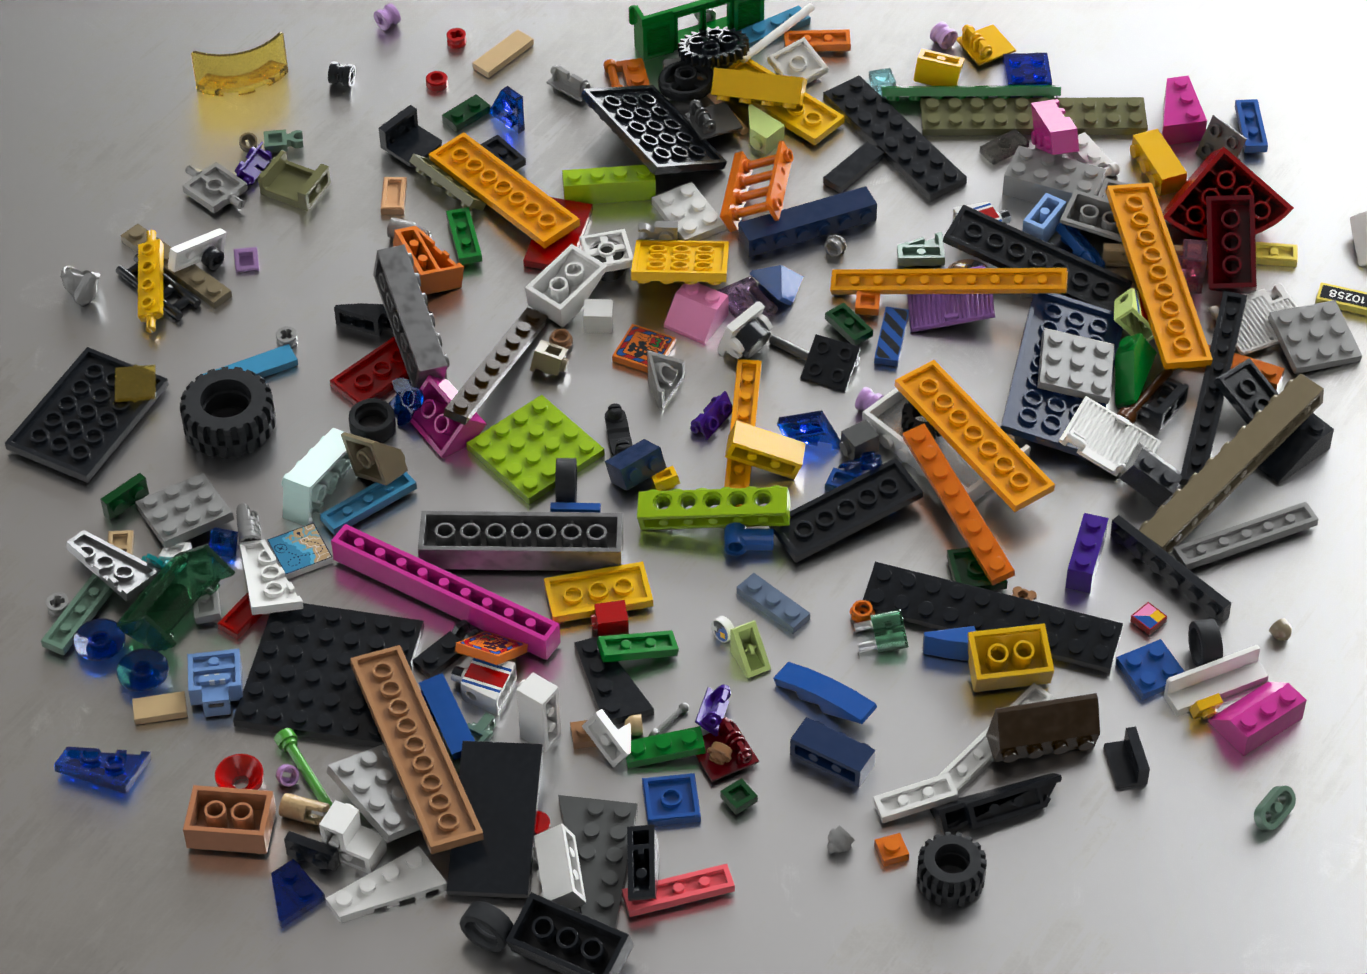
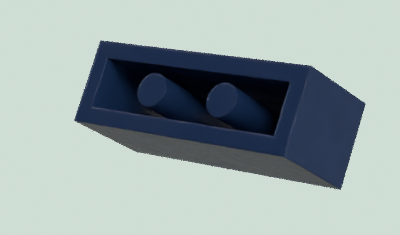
(832, 751)

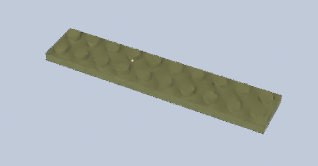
(1002, 115)

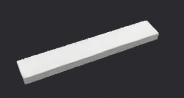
(978, 754)

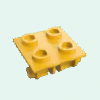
(984, 43)

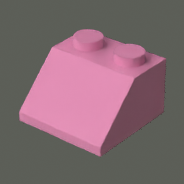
(697, 312)

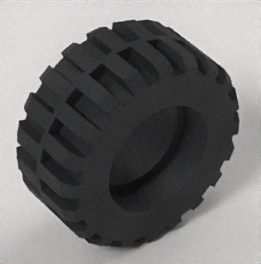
(231, 434)

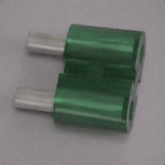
(888, 632)

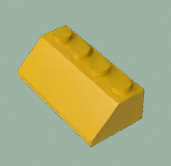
(759, 87)

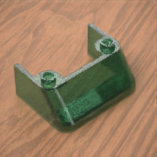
(172, 595)

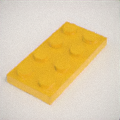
(575, 594)

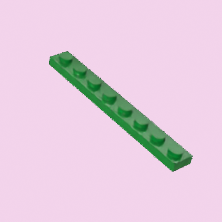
(915, 93)

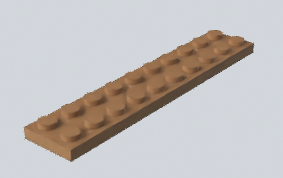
(416, 750)

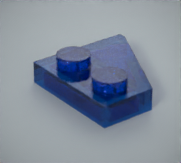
(509, 109)
(294, 892)

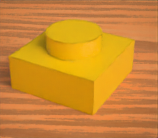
(665, 479)
(1206, 707)

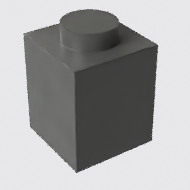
(859, 439)

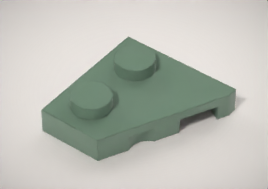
(922, 252)

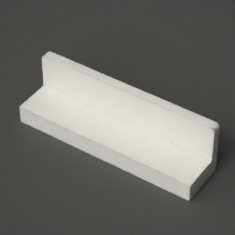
(1223, 676)

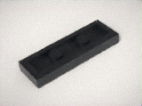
(853, 167)

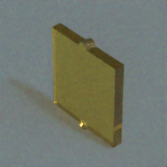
(135, 383)

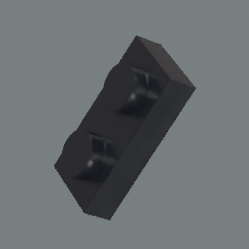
(505, 152)
(312, 851)

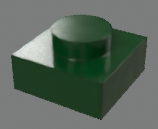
(739, 796)

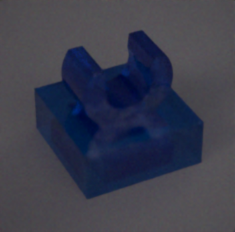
(224, 542)

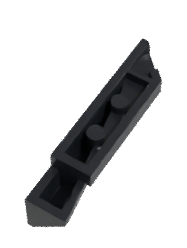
(996, 804)

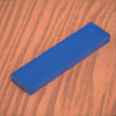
(446, 713)

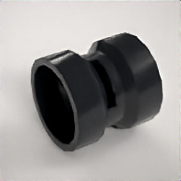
(341, 74)

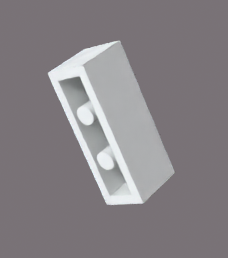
(539, 711)
(559, 867)

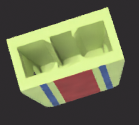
(1131, 313)

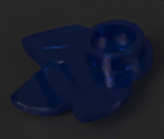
(406, 400)
(867, 461)

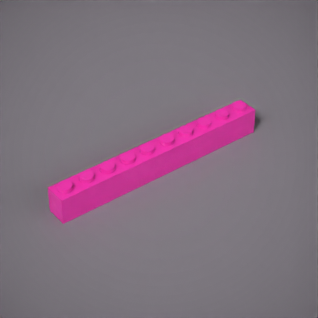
(445, 591)

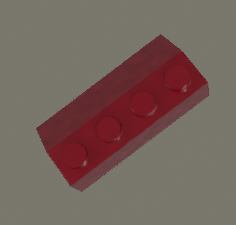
(1231, 243)

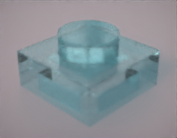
(881, 77)

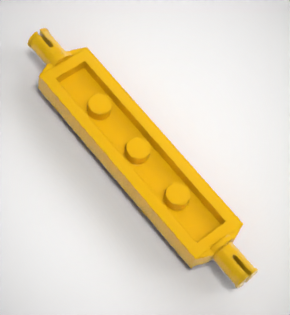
(150, 280)

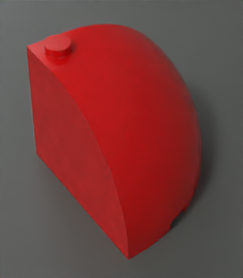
(1223, 176)

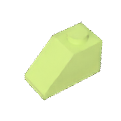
(764, 130)

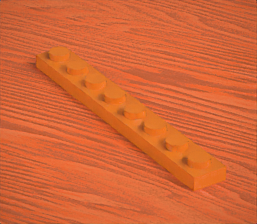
(958, 504)

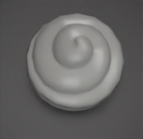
(839, 840)

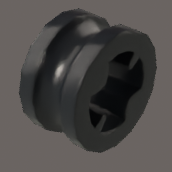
(212, 258)

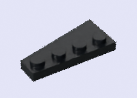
(610, 684)

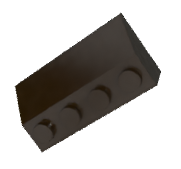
(1044, 728)

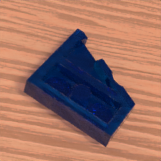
(809, 428)

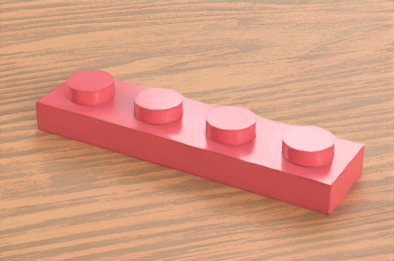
(683, 890)

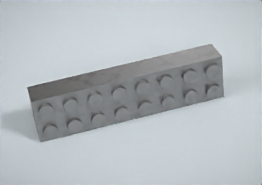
(521, 540)

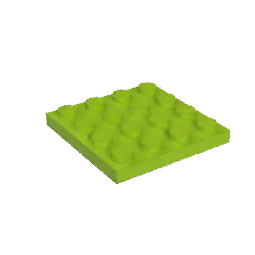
(526, 447)

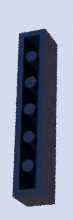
(807, 221)

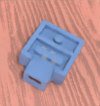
(215, 680)

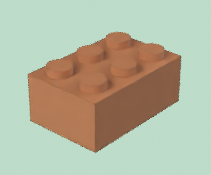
(229, 819)

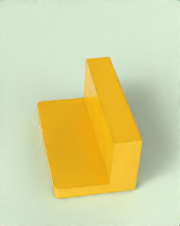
(937, 68)

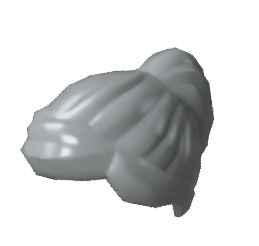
(80, 284)

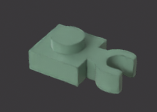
(279, 140)

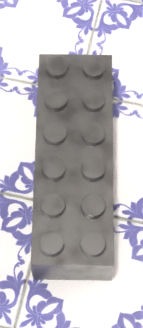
(409, 315)

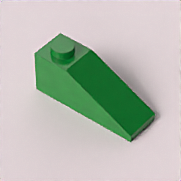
(1132, 367)

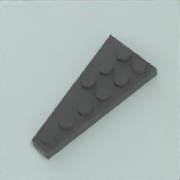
(602, 851)

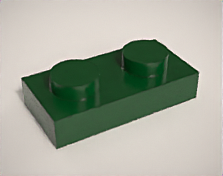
(466, 113)
(849, 324)
(124, 496)

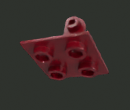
(741, 755)

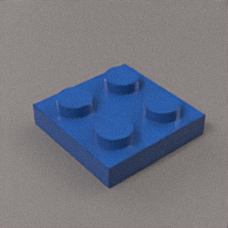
(1149, 668)

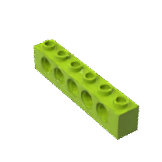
(677, 516)

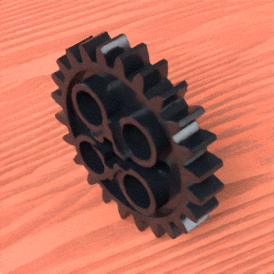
(713, 47)

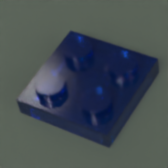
(1027, 69)

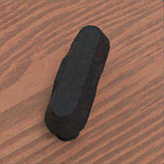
(617, 429)

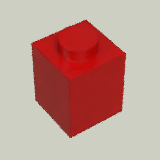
(610, 618)

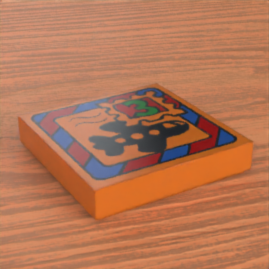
(636, 342)
(491, 648)

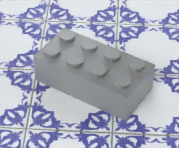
(1037, 173)

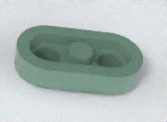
(1270, 811)

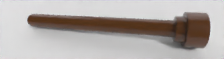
(1130, 412)

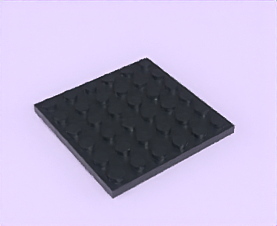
(306, 674)

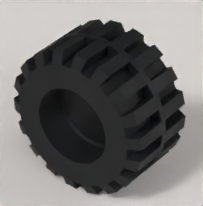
(953, 851)

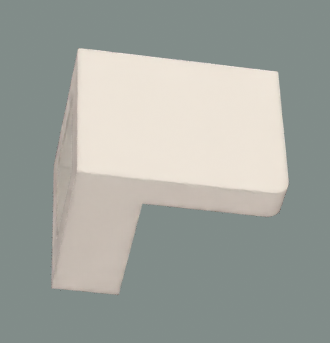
(598, 316)

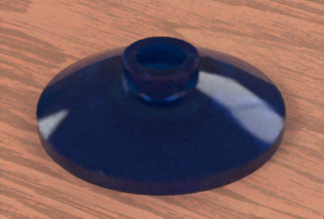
(99, 639)
(139, 662)

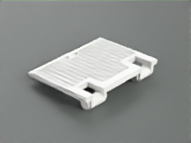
(1256, 329)
(1103, 438)

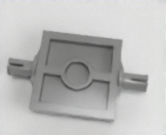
(214, 187)

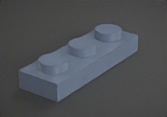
(773, 603)

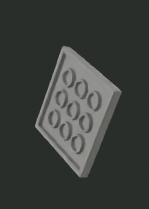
(376, 791)

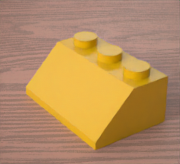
(1009, 657)

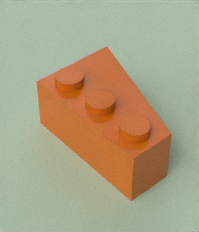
(433, 265)

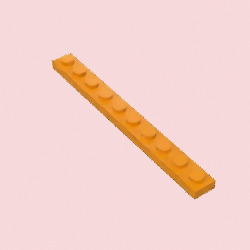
(950, 281)

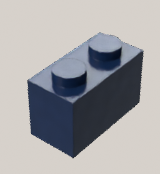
(635, 464)

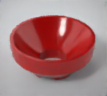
(239, 767)

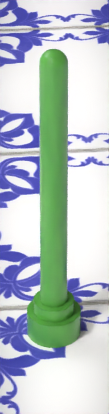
(287, 741)

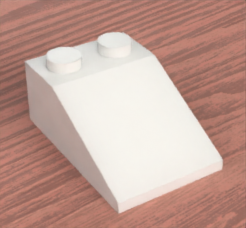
(565, 285)

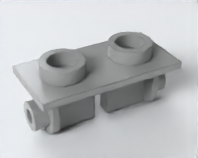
(568, 84)

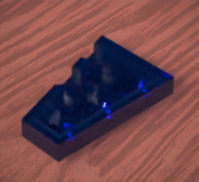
(109, 770)

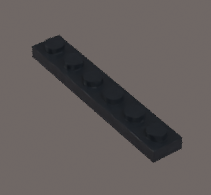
(1170, 569)

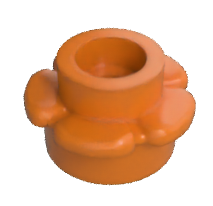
(859, 613)

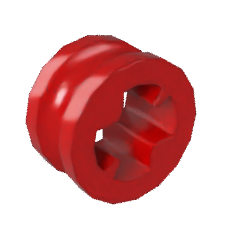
(456, 38)

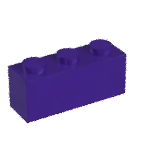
(1086, 553)

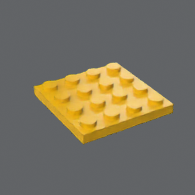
(680, 261)

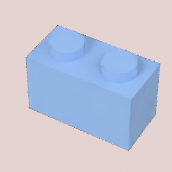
(1044, 217)

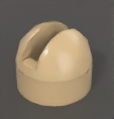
(636, 724)

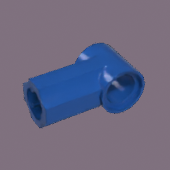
(740, 539)

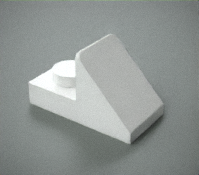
(612, 742)

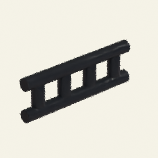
(171, 287)

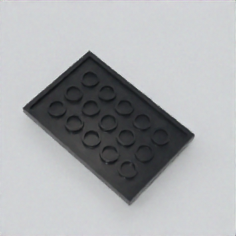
(653, 129)
(78, 418)

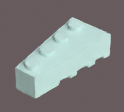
(314, 478)

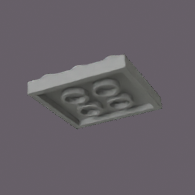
(1314, 336)
(1075, 365)
(184, 510)

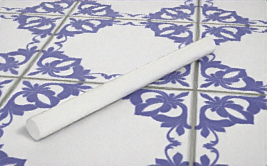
(780, 30)

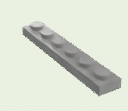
(1245, 536)

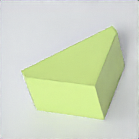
(749, 649)

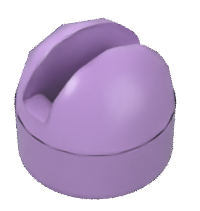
(285, 780)

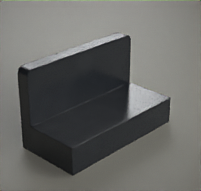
(1127, 760)

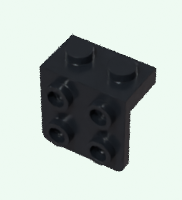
(404, 137)

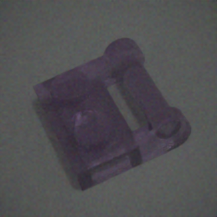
(740, 301)

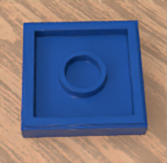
(671, 800)

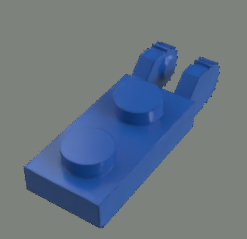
(1079, 244)

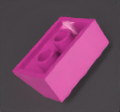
(439, 431)
(1259, 716)

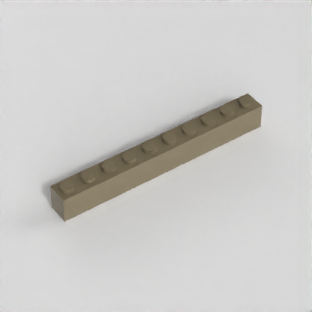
(1233, 463)

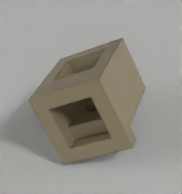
(549, 358)

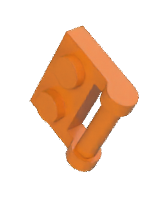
(633, 72)

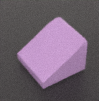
(246, 259)

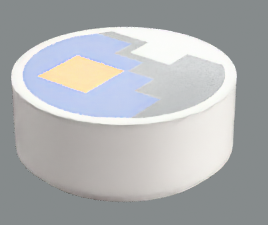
(721, 628)

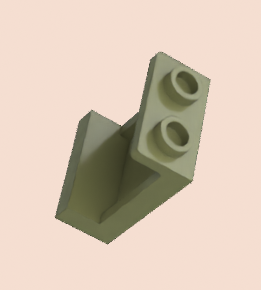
(293, 182)

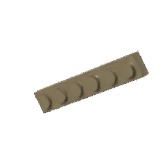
(191, 277)

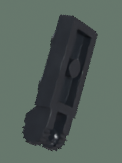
(442, 652)

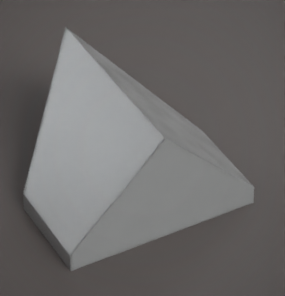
(664, 376)

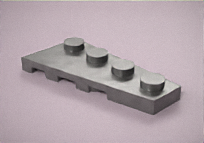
(114, 566)

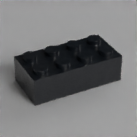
(567, 939)

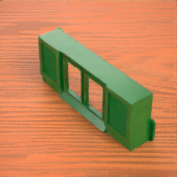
(659, 32)

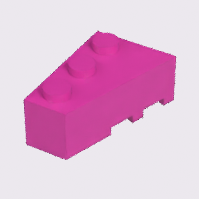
(1182, 112)
(1052, 130)

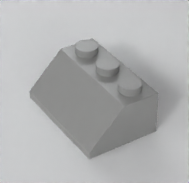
(1091, 215)

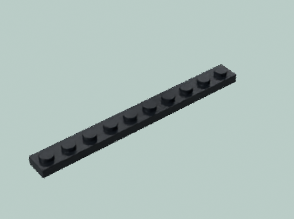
(1210, 397)

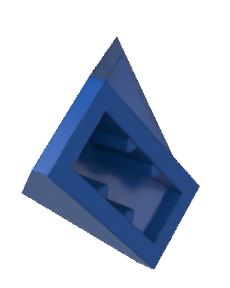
(779, 282)

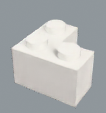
(355, 843)

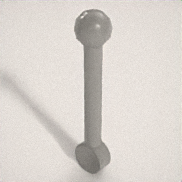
(683, 708)

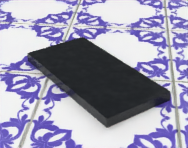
(504, 795)

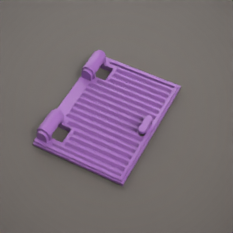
(943, 310)

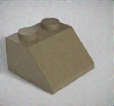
(374, 459)

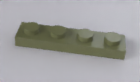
(442, 179)

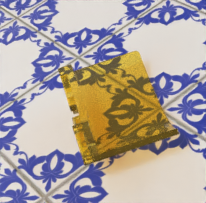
(242, 70)

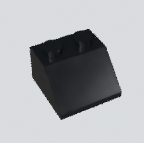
(1150, 475)

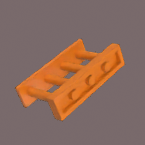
(741, 178)

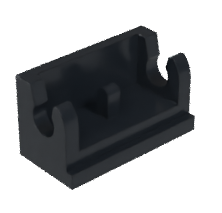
(1165, 404)

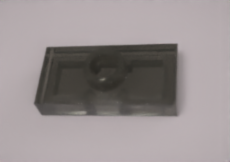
(1003, 146)

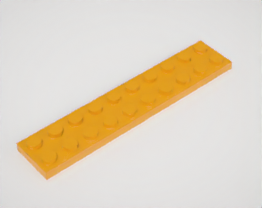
(1158, 276)

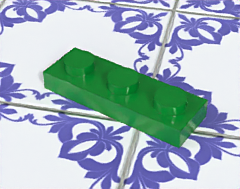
(464, 236)
(637, 646)
(666, 747)

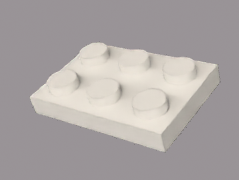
(691, 210)

